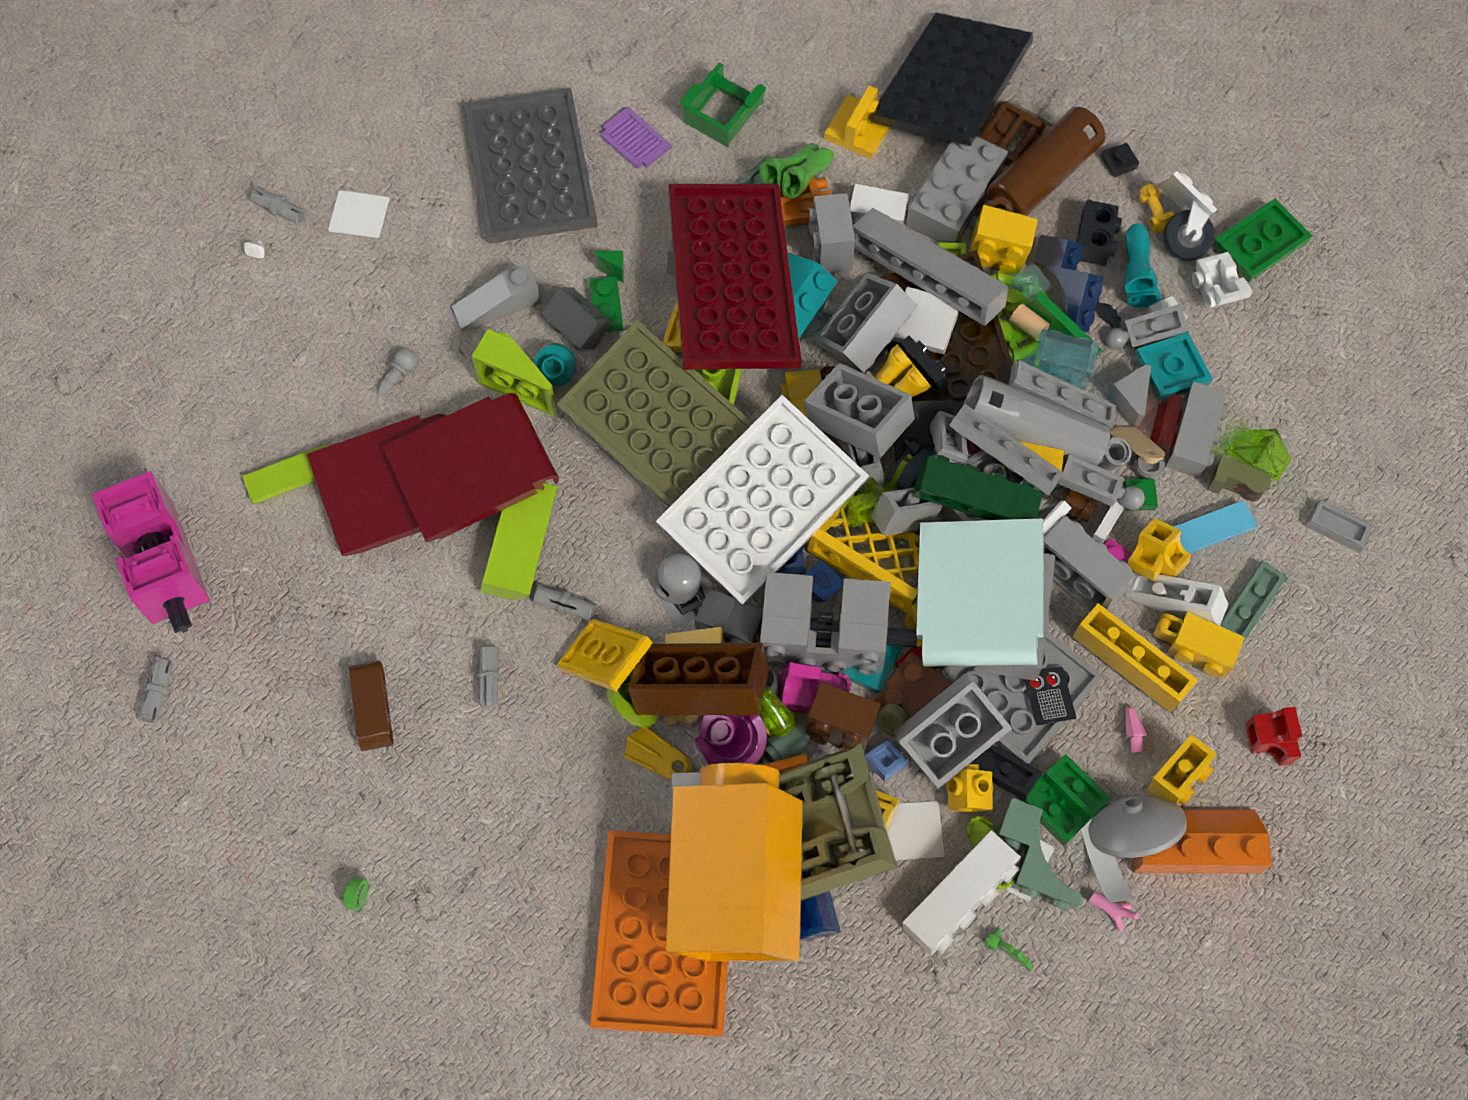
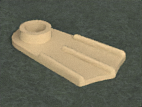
(1139, 443)

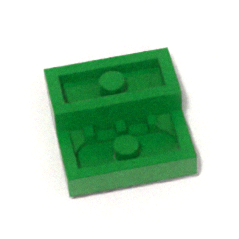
(1067, 799)

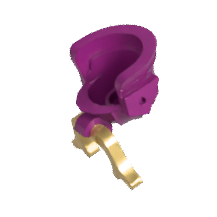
(727, 737)

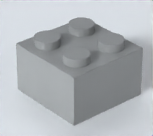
(832, 232)

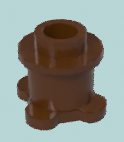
(1080, 505)

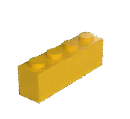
(1134, 658)

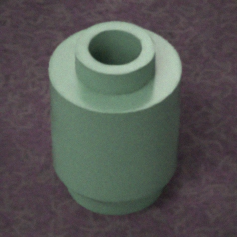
(787, 746)

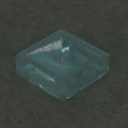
(1031, 282)

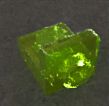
(862, 505)

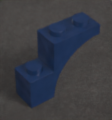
(1079, 287)

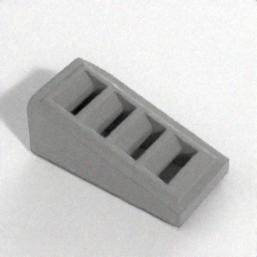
(946, 439)

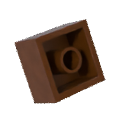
(841, 718)

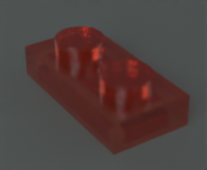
(1166, 418)

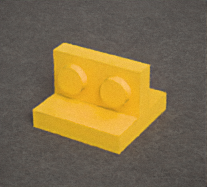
(853, 126)

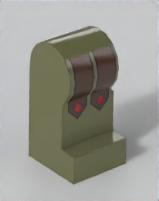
(1239, 478)

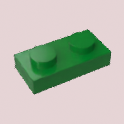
(607, 300)

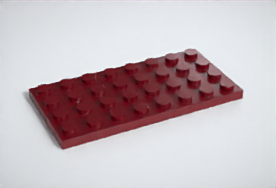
(732, 277)

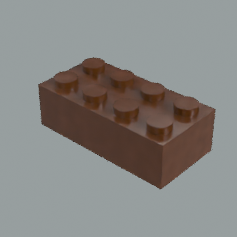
(700, 679)

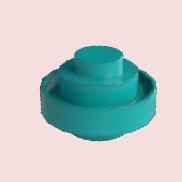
(556, 363)

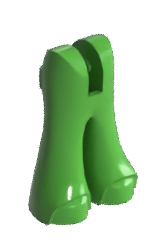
(797, 170)

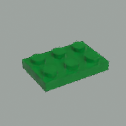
(1262, 239)

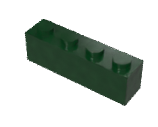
(975, 492)

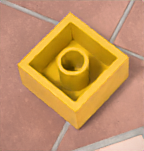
(1003, 239)

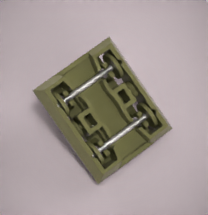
(839, 821)

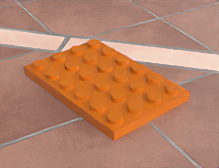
(635, 978)

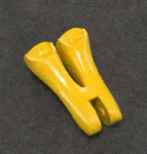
(901, 369)

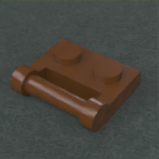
(1005, 127)

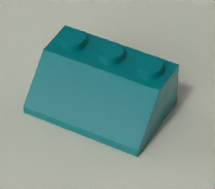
(810, 288)

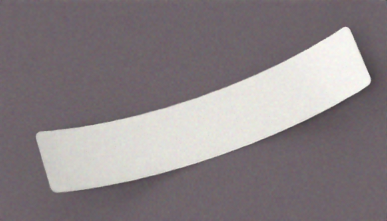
(1106, 871)

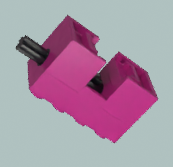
(158, 561)

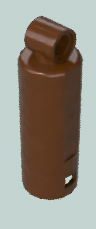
(1045, 163)

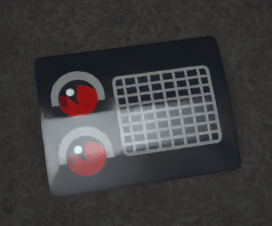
(1050, 697)

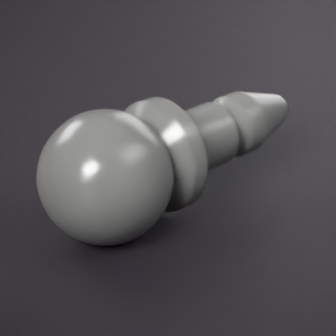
(403, 361)

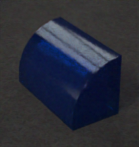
(817, 916)

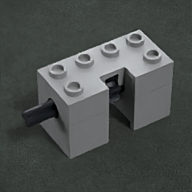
(851, 642)

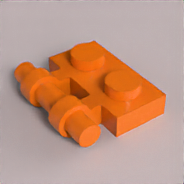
(796, 210)

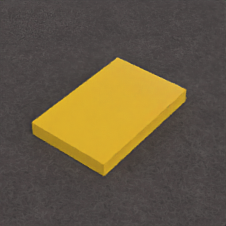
(604, 654)

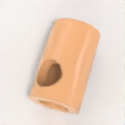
(1029, 321)

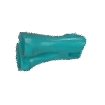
(1140, 277)

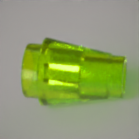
(776, 715)

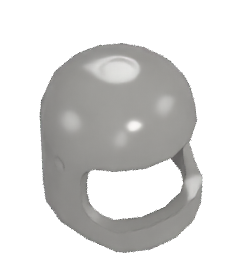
(679, 577)

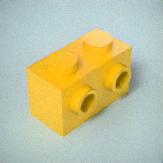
(1182, 771)

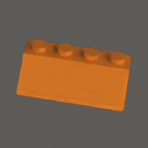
(1214, 844)

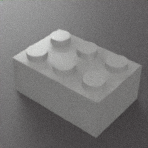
(866, 322)
(859, 410)
(1086, 567)
(952, 730)

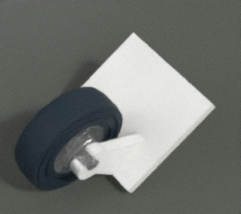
(1190, 231)

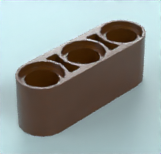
(371, 706)

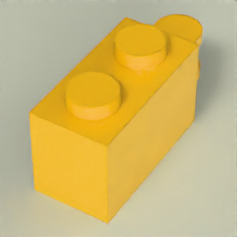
(1200, 643)

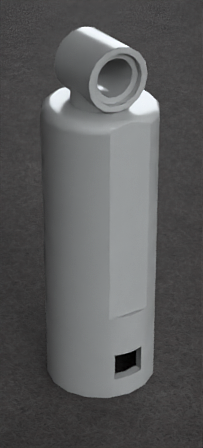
(1046, 423)

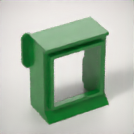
(699, 96)

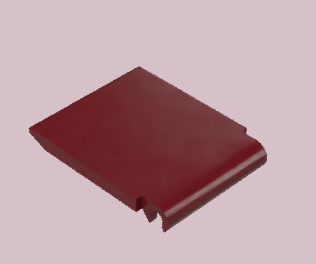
(469, 465)
(362, 490)

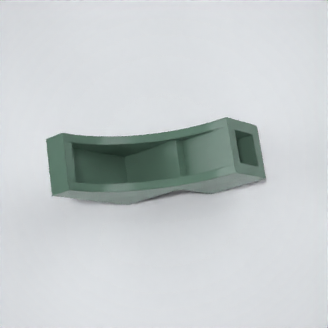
(1035, 877)

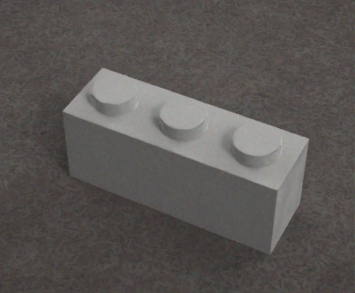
(1197, 430)

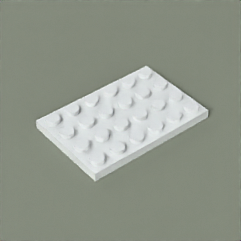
(762, 499)

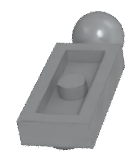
(1148, 328)
(1099, 484)

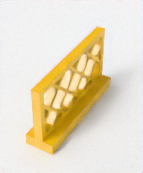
(859, 565)

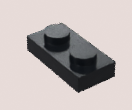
(931, 370)
(1008, 771)

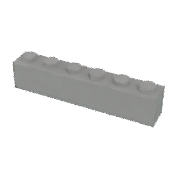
(930, 266)

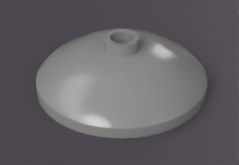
(1137, 826)

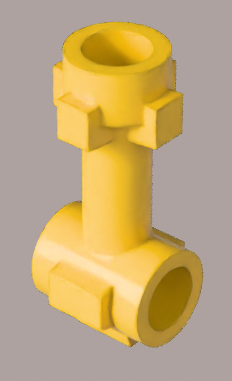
(1150, 195)

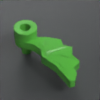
(992, 942)

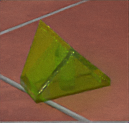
(1262, 450)

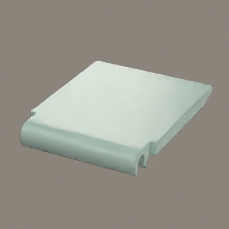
(981, 592)

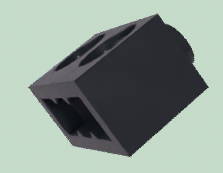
(1094, 232)

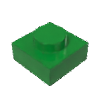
(1149, 489)

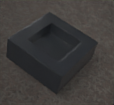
(1120, 159)

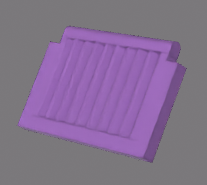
(634, 139)

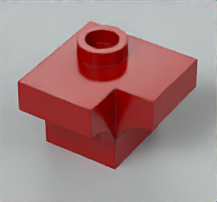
(1276, 734)

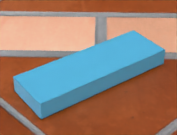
(1216, 527)

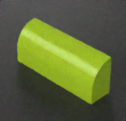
(518, 546)

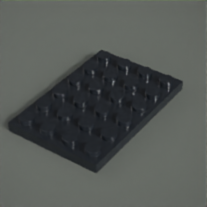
(952, 78)

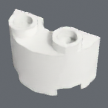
(1219, 281)

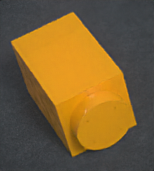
(735, 867)

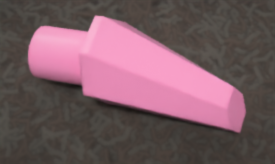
(1134, 730)

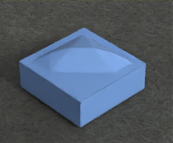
(886, 759)

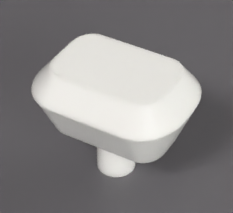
(254, 249)

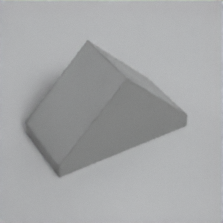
(1131, 395)

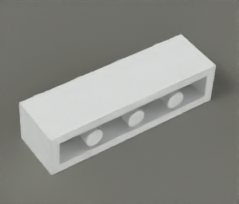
(961, 893)

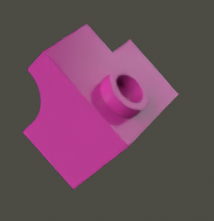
(799, 686)

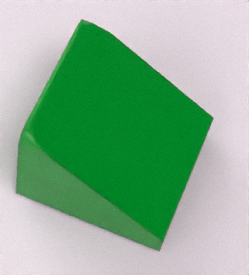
(610, 263)

